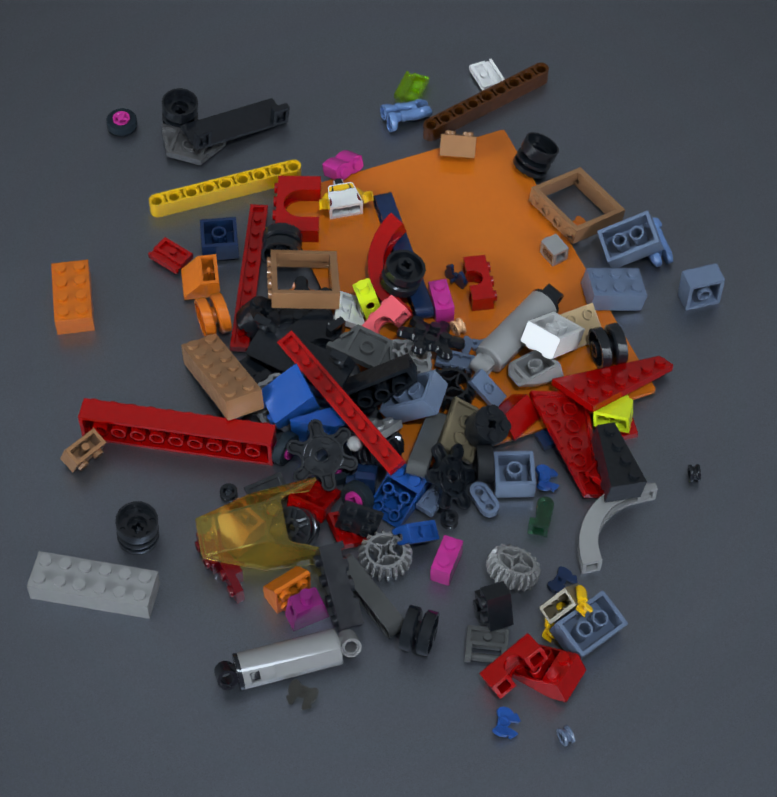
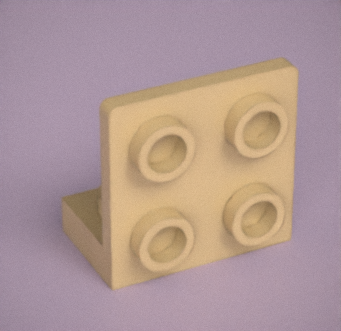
(584, 317)

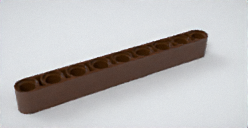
(485, 101)

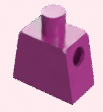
(305, 609)

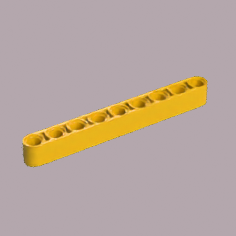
(221, 188)

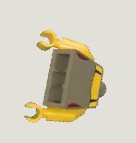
(562, 604)

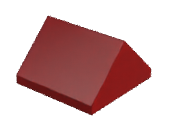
(520, 413)

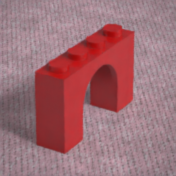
(292, 190)

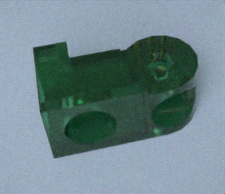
(544, 512)

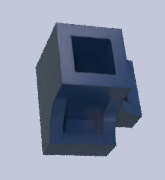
(367, 474)

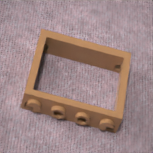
(589, 187)
(303, 298)

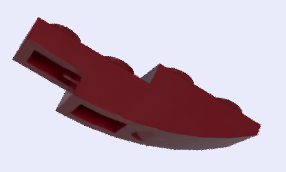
(228, 572)

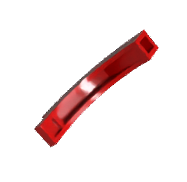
(381, 246)

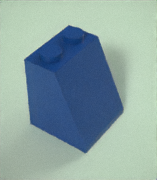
(288, 397)

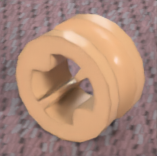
(458, 327)

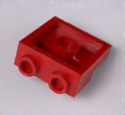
(316, 500)

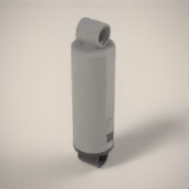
(505, 340)
(287, 659)

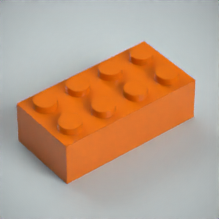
(72, 297)

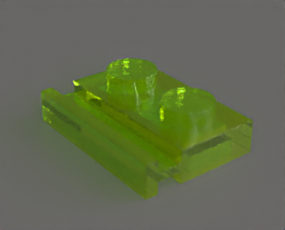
(411, 87)

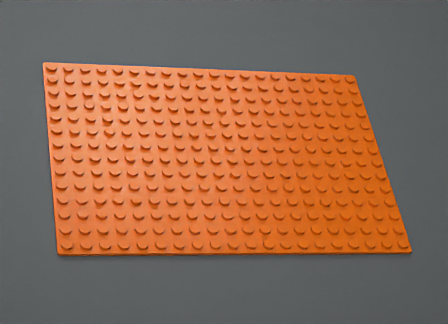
(457, 212)

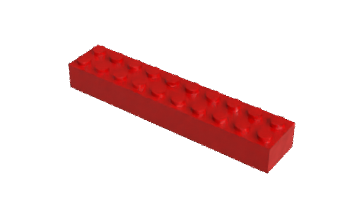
(179, 431)

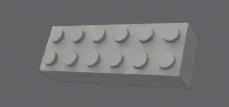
(93, 584)

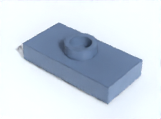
(459, 359)
(486, 388)
(429, 502)

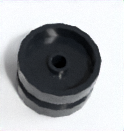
(280, 237)
(402, 273)
(608, 345)
(419, 629)

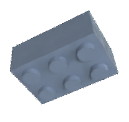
(630, 240)
(614, 288)
(418, 400)
(587, 633)

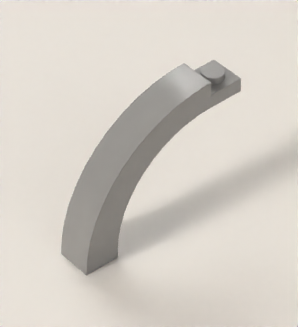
(599, 513)

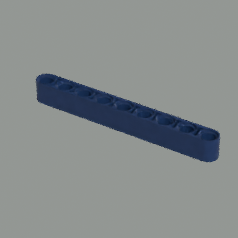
(420, 302)

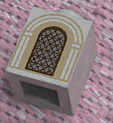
(554, 249)

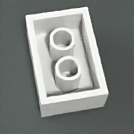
(552, 335)

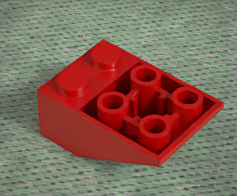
(554, 677)

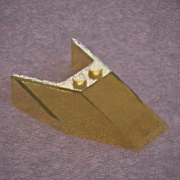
(254, 531)

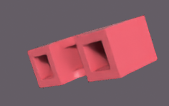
(389, 312)

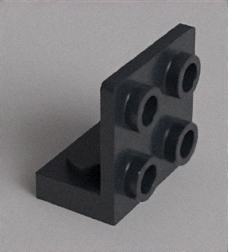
(358, 519)

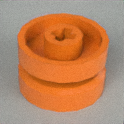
(213, 314)

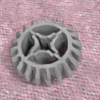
(386, 565)
(513, 567)

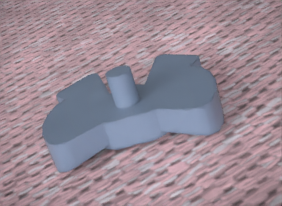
(470, 344)

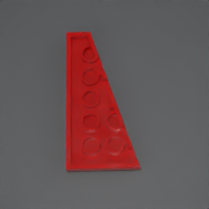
(605, 385)
(572, 434)

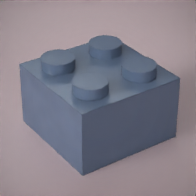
(701, 286)
(514, 474)

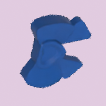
(544, 475)
(505, 718)

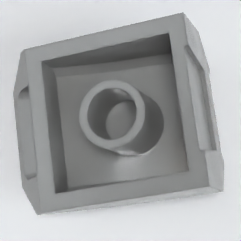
(534, 370)

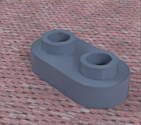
(484, 501)

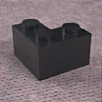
(494, 606)

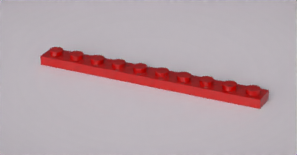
(249, 271)
(341, 403)

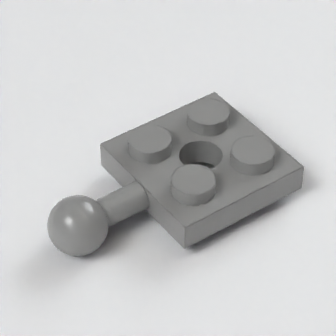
(386, 427)

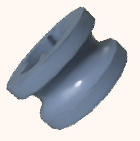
(565, 735)

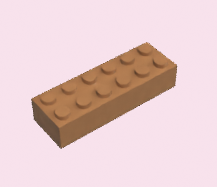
(222, 376)

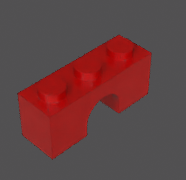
(477, 270)
(523, 653)

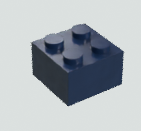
(220, 237)

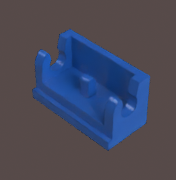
(417, 532)

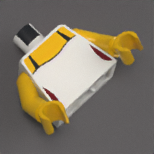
(344, 199)

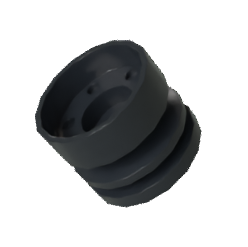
(179, 107)
(536, 155)
(305, 524)
(137, 527)

